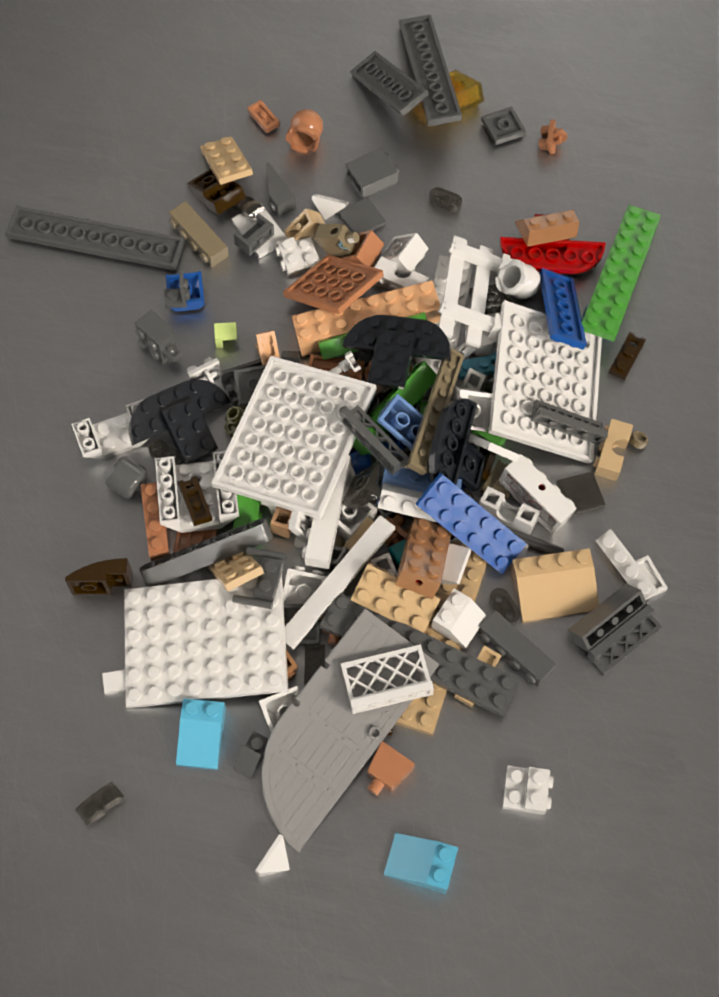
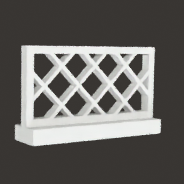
(387, 696)

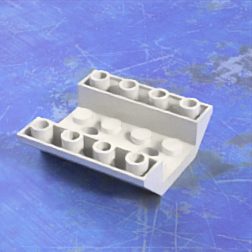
(172, 507)

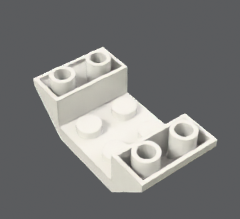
(106, 437)

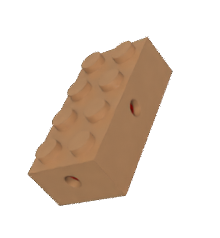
(423, 558)

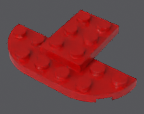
(557, 256)

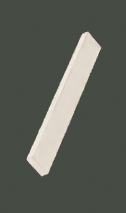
(337, 581)

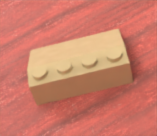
(555, 585)

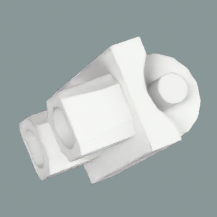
(207, 371)

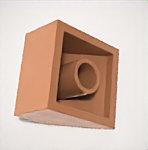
(366, 249)

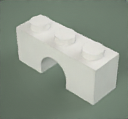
(391, 281)
(518, 518)

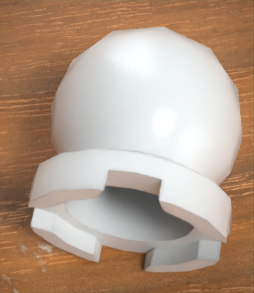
(518, 279)

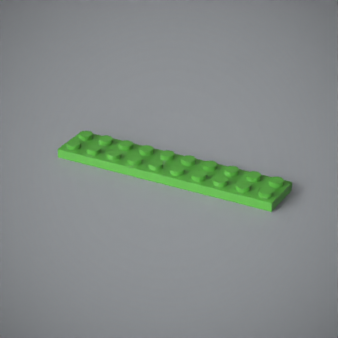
(620, 273)

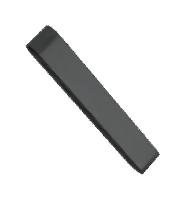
(206, 552)

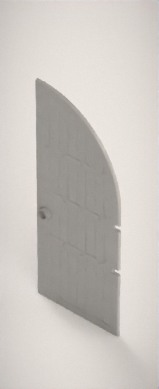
(320, 742)

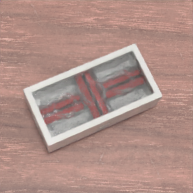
(534, 489)

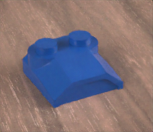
(196, 289)

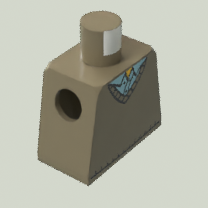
(336, 239)

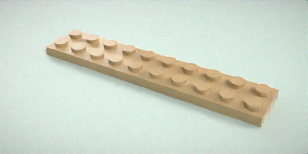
(424, 711)

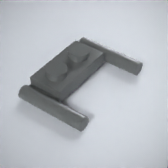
(266, 583)

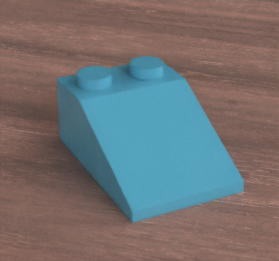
(200, 733)
(421, 862)

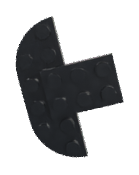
(394, 345)
(181, 413)
(450, 449)

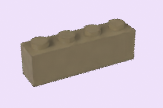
(198, 234)

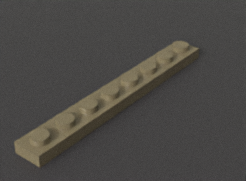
(438, 399)

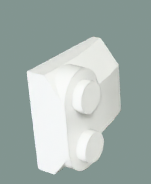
(277, 704)

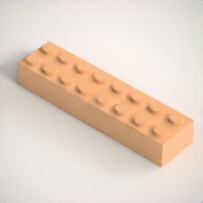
(402, 302)

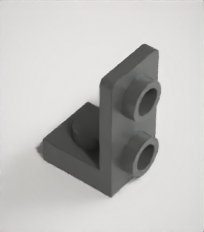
(177, 297)

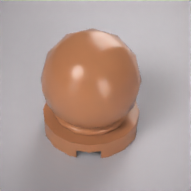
(305, 131)

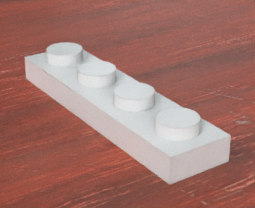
(625, 564)

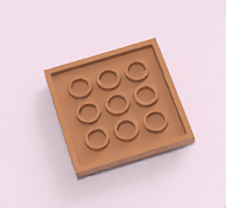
(333, 284)

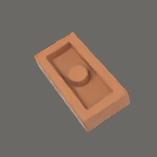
(263, 116)

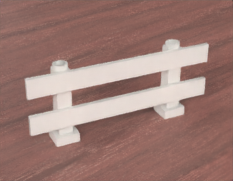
(475, 316)

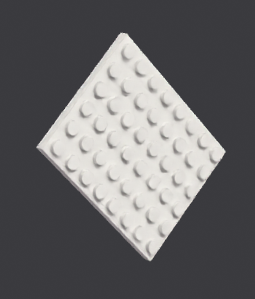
(538, 368)
(293, 437)
(201, 644)

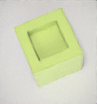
(223, 332)

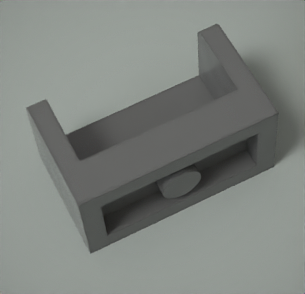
(256, 236)

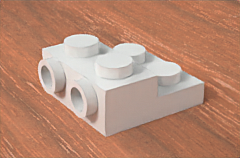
(296, 255)
(301, 584)
(527, 789)

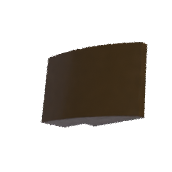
(216, 196)
(100, 577)

